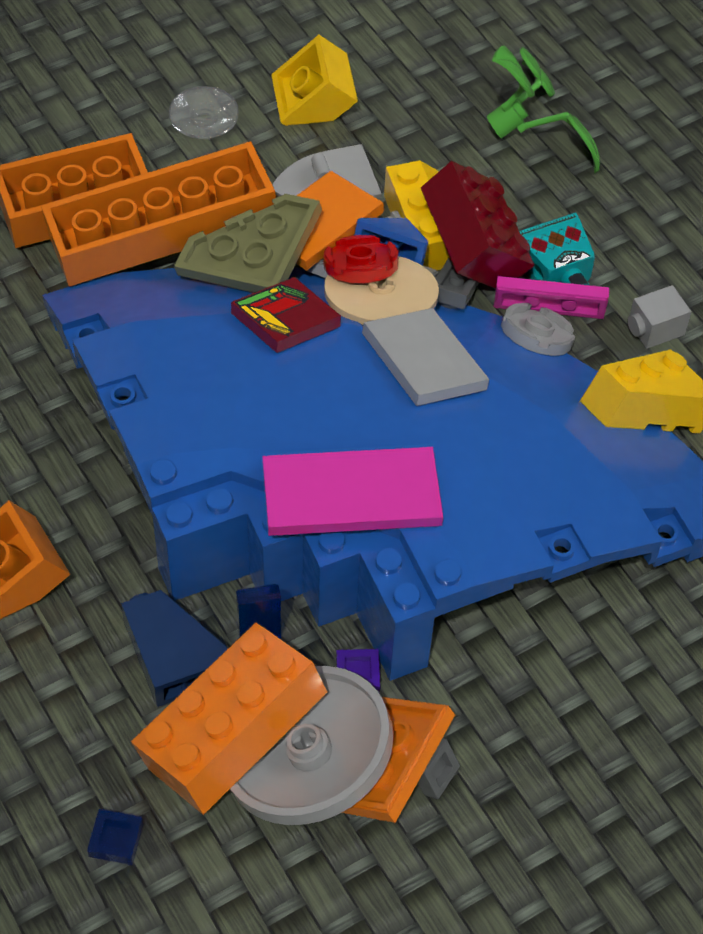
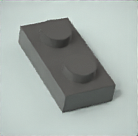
(454, 288)

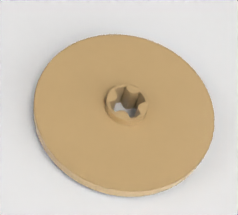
(405, 291)

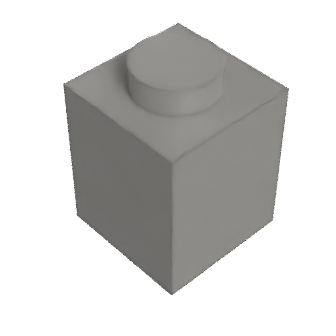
(659, 316)

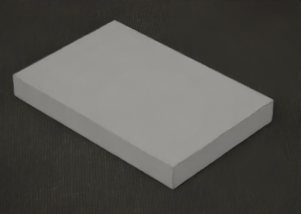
(425, 356)

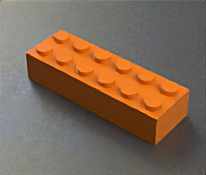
(154, 212)

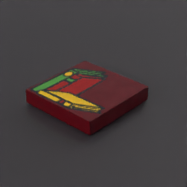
(285, 314)

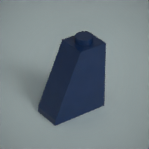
(168, 644)

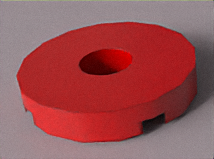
(361, 259)

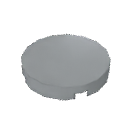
(538, 330)

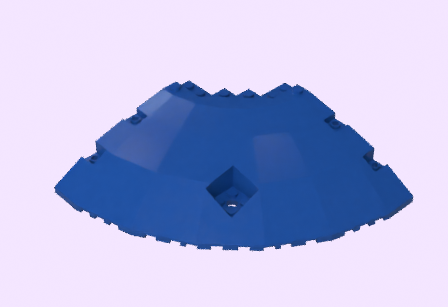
(512, 462)

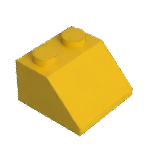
(314, 84)

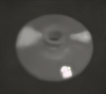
(203, 112)

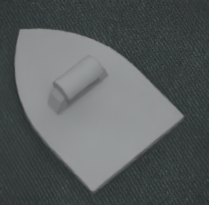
(347, 162)

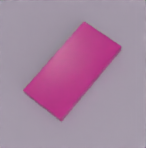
(351, 491)

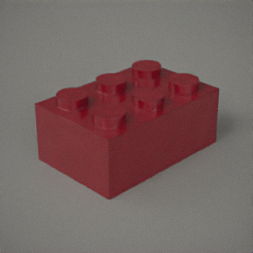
(476, 224)

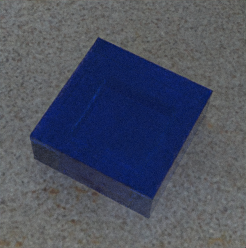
(115, 837)

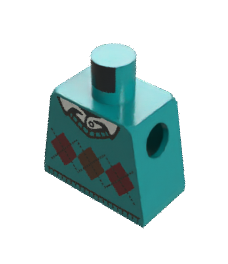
(560, 251)

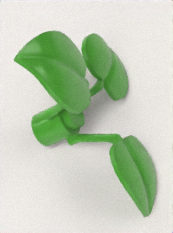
(512, 112)

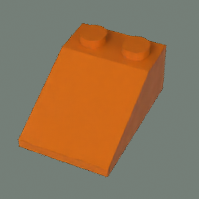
(27, 560)

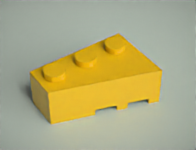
(647, 391)

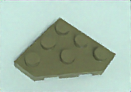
(252, 247)

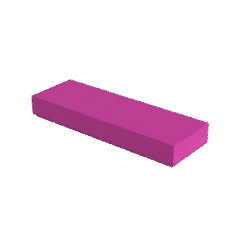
(559, 297)

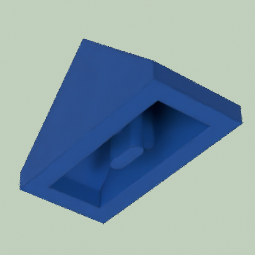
(399, 232)

